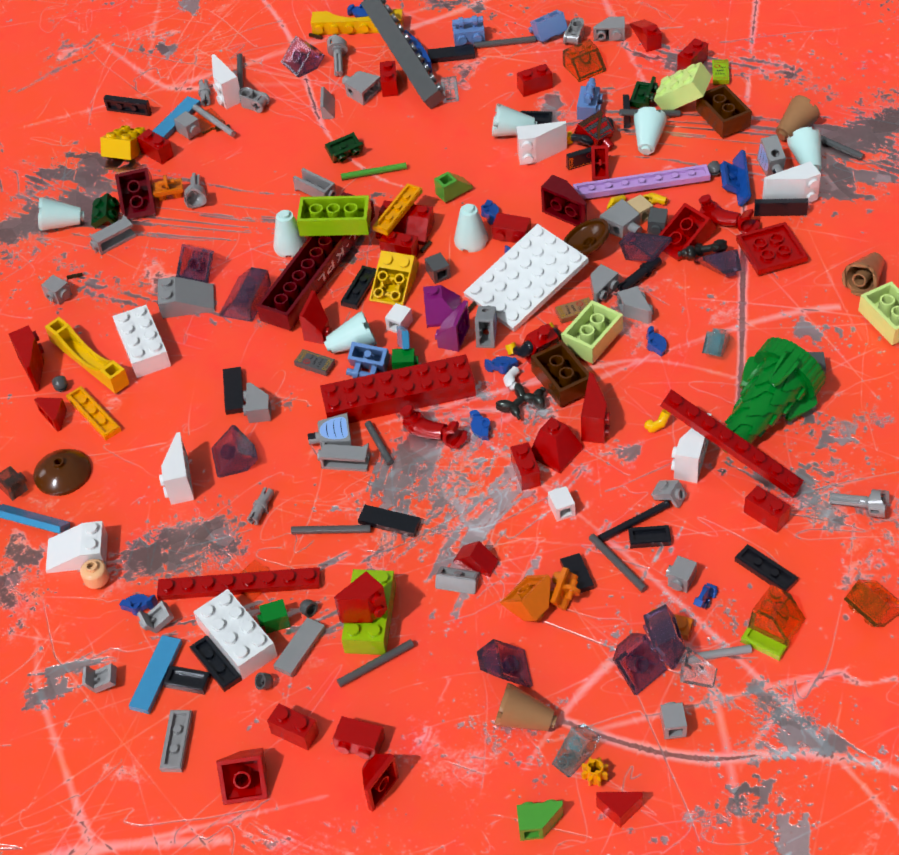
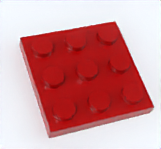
(771, 248)

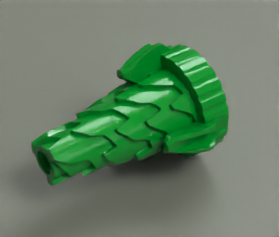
(775, 383)

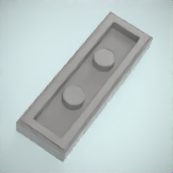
(299, 647)
(176, 741)

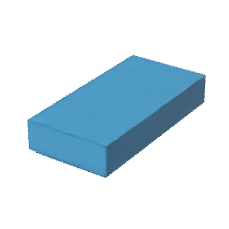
(403, 337)

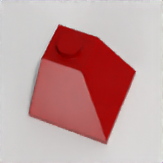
(314, 320)
(556, 445)
(243, 776)
(378, 778)

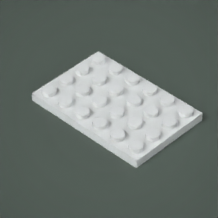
(526, 276)

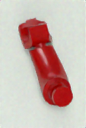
(728, 218)
(425, 428)

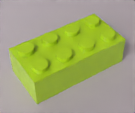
(334, 215)
(374, 636)

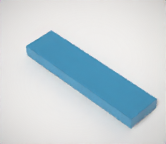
(168, 126)
(33, 519)
(155, 674)

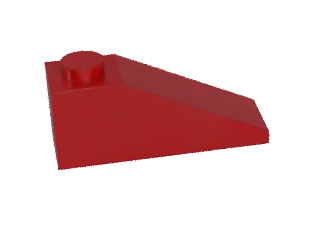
(648, 34)

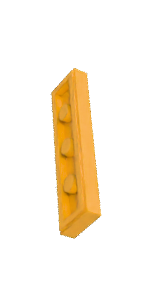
(397, 209)
(93, 413)

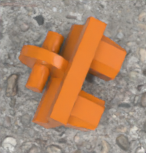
(167, 187)
(564, 589)

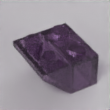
(664, 635)

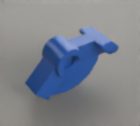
(357, 11)
(489, 211)
(656, 342)
(501, 364)
(479, 425)
(707, 591)
(138, 603)

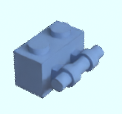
(548, 26)
(468, 30)
(589, 100)
(367, 357)

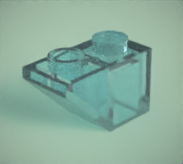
(716, 342)
(576, 749)

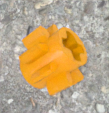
(594, 771)

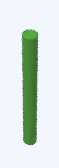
(372, 171)

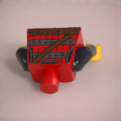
(593, 131)
(536, 341)

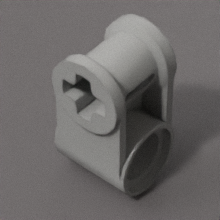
(574, 32)
(253, 99)

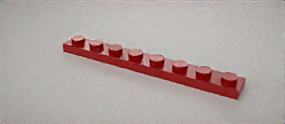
(732, 443)
(239, 583)

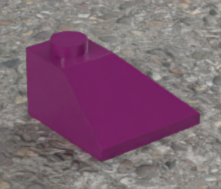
(439, 304)
(454, 328)

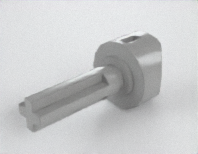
(337, 49)
(195, 194)
(874, 503)

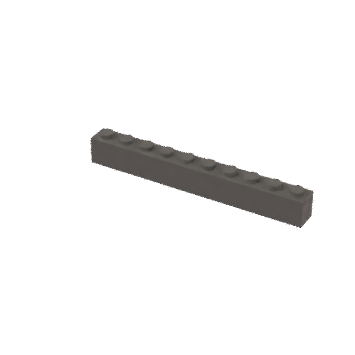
(405, 52)

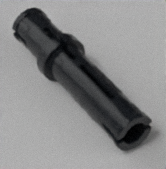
(644, 270)

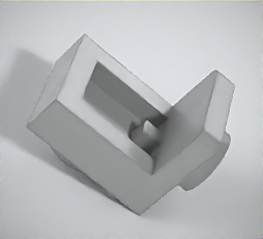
(669, 490)
(156, 617)
(99, 679)

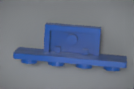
(736, 178)

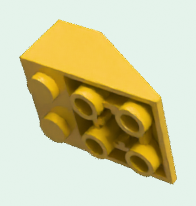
(121, 143)
(393, 278)

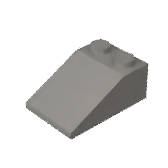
(184, 297)

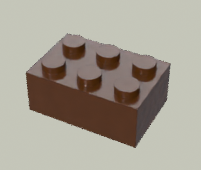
(724, 111)
(560, 373)

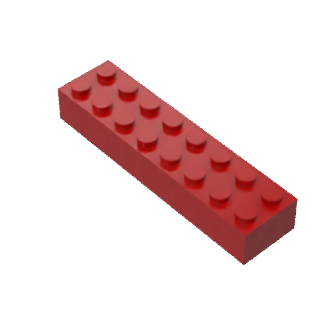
(393, 389)

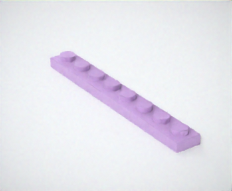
(643, 181)

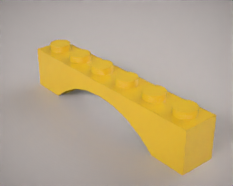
(329, 24)
(104, 370)

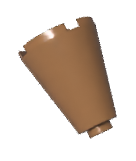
(797, 115)
(863, 274)
(524, 711)

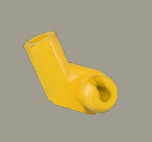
(655, 198)
(614, 200)
(658, 424)

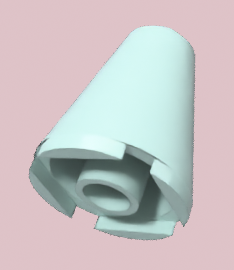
(508, 119)
(648, 128)
(806, 146)
(57, 214)
(470, 230)
(286, 235)
(353, 330)

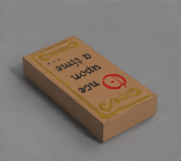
(571, 310)

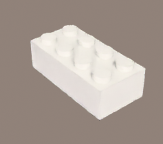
(141, 341)
(235, 633)

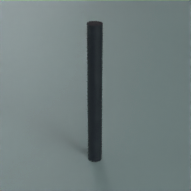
(634, 521)

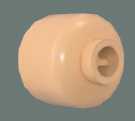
(94, 573)

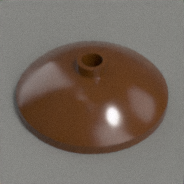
(588, 236)
(62, 472)

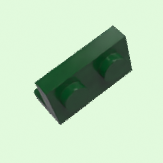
(643, 93)
(344, 147)
(104, 210)

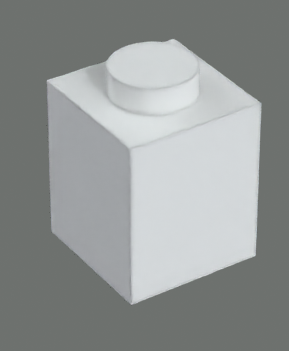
(398, 316)
(561, 503)

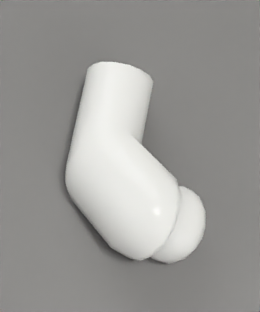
(509, 378)

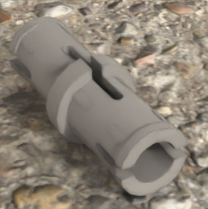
(204, 92)
(260, 506)

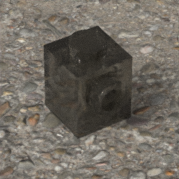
(12, 483)

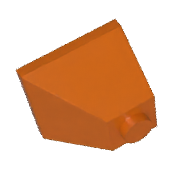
(529, 598)

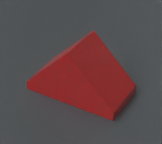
(599, 162)
(53, 410)
(476, 558)
(619, 805)

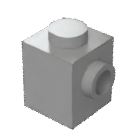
(187, 125)
(56, 289)
(681, 574)
(673, 720)

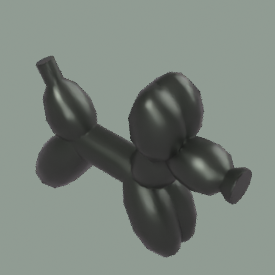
(718, 246)
(513, 407)

